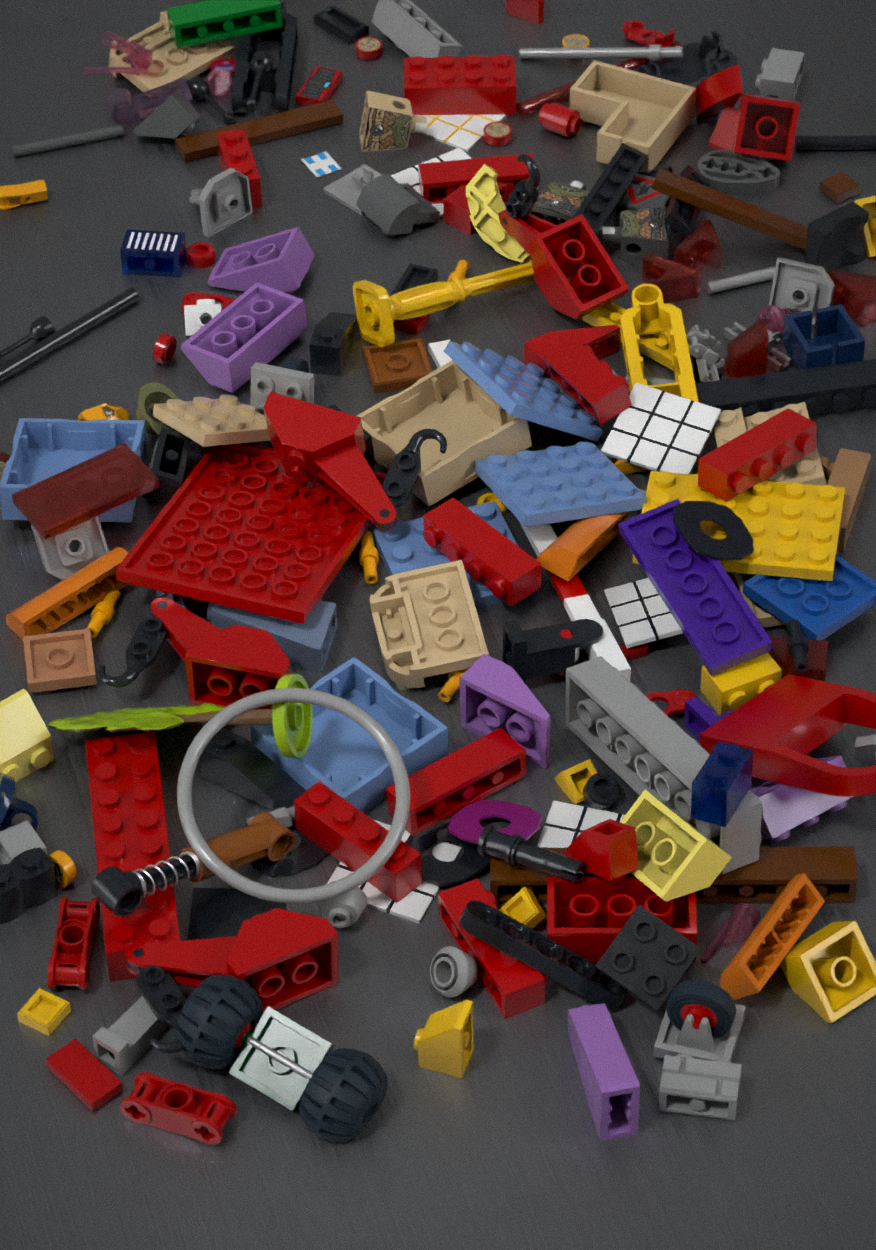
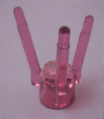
(138, 56)
(738, 927)

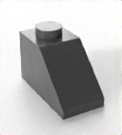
(170, 119)

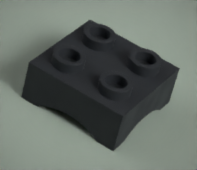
(837, 238)
(647, 958)

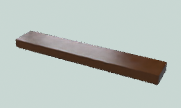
(263, 129)
(731, 208)

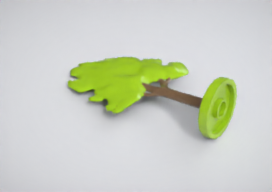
(290, 720)

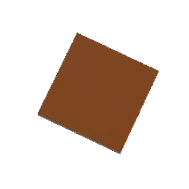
(396, 365)

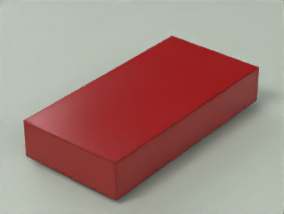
(84, 1075)

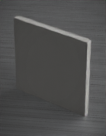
(350, 186)

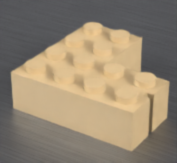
(632, 110)

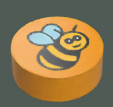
(64, 868)

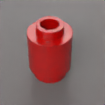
(560, 119)

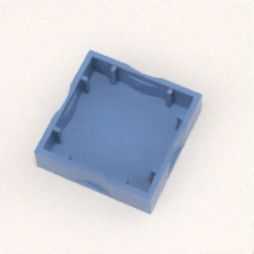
(54, 445)
(344, 753)

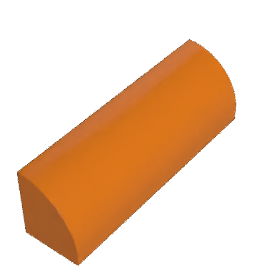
(580, 544)
(68, 597)
(772, 938)

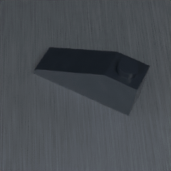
(332, 343)
(247, 771)

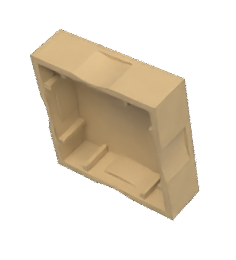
(457, 409)

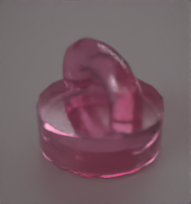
(220, 82)
(774, 317)

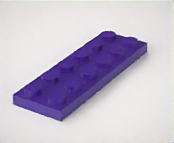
(695, 592)

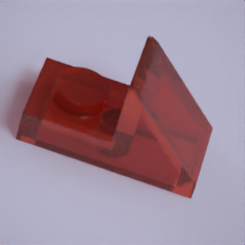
(699, 247)
(674, 279)

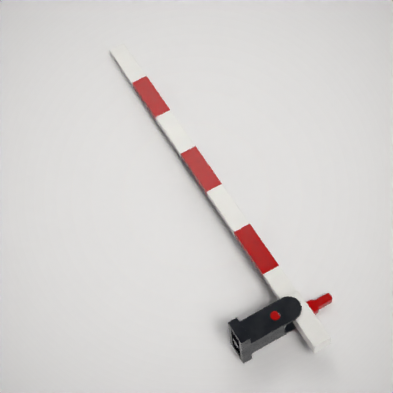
(565, 644)

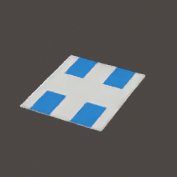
(321, 164)

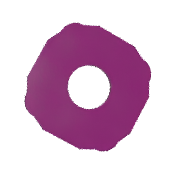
(466, 821)

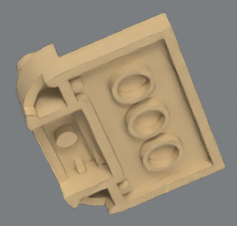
(168, 61)
(804, 471)
(427, 624)

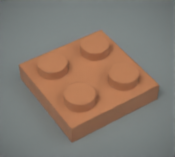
(59, 660)

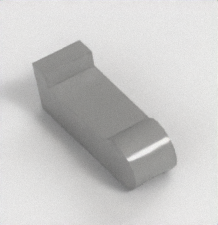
(128, 1036)

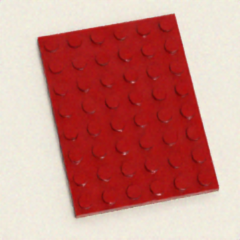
(247, 536)

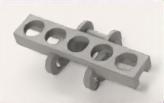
(774, 340)
(705, 353)

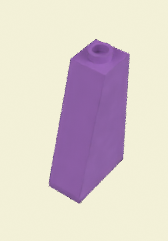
(604, 1071)

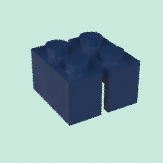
(834, 339)

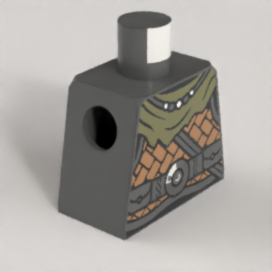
(559, 201)
(639, 233)

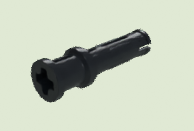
(517, 851)

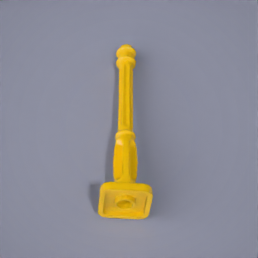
(378, 310)

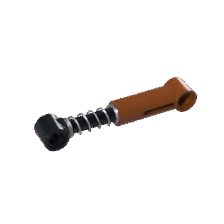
(261, 838)

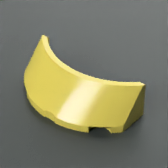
(484, 206)

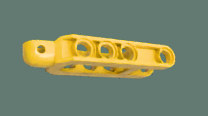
(653, 316)

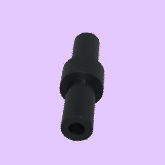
(797, 646)

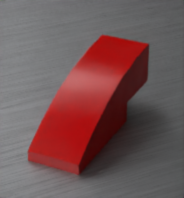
(717, 91)

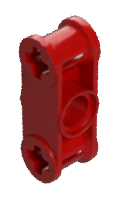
(73, 943)
(178, 1108)

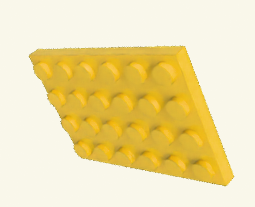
(790, 523)

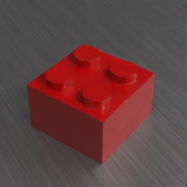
(766, 126)

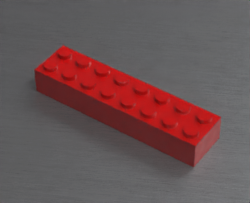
(130, 835)

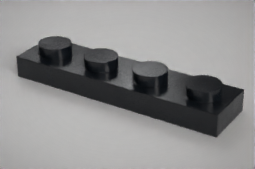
(680, 215)

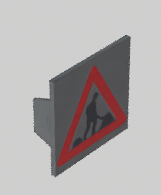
(641, 195)

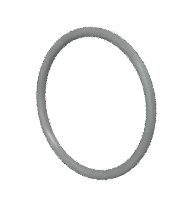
(285, 895)

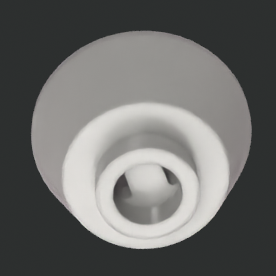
(344, 909)
(453, 971)

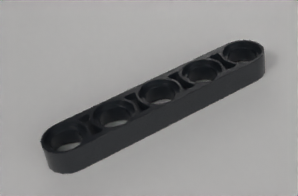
(529, 946)

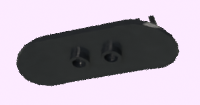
(698, 62)

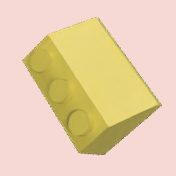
(23, 737)
(671, 851)

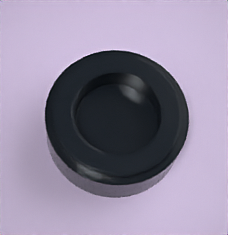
(601, 791)

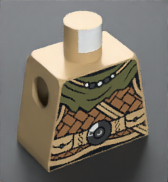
(388, 123)

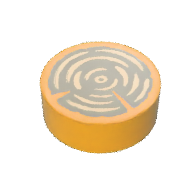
(575, 41)

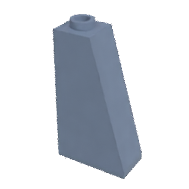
(304, 644)

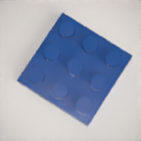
(816, 604)

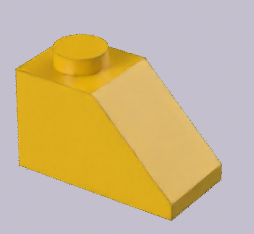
(447, 1040)

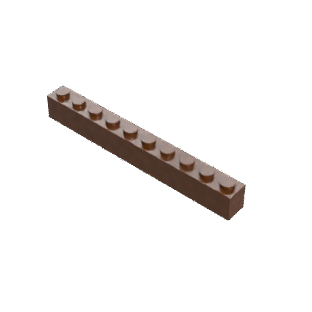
(760, 882)

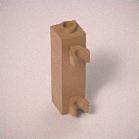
(852, 472)

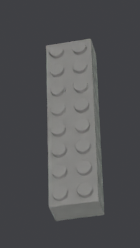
(651, 752)

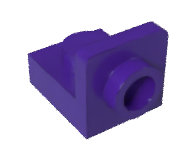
(700, 717)

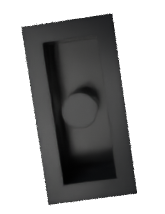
(168, 464)

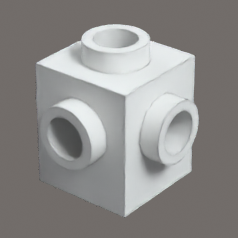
(196, 313)

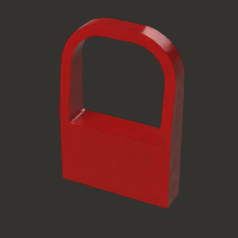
(791, 722)

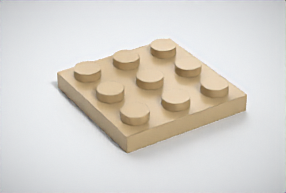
(214, 420)

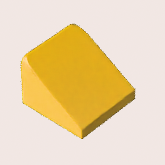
(574, 779)

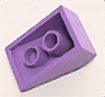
(273, 261)
(498, 698)

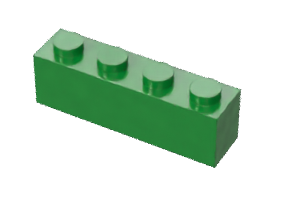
(221, 20)

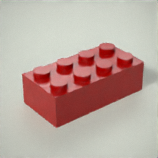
(461, 85)
(594, 912)

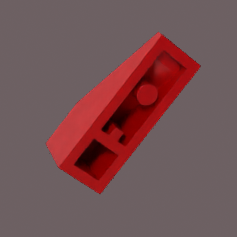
(602, 340)

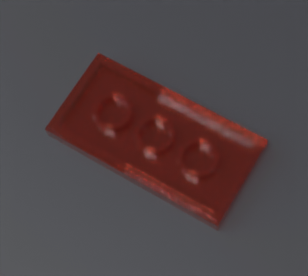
(85, 491)

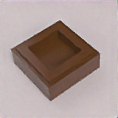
(840, 187)

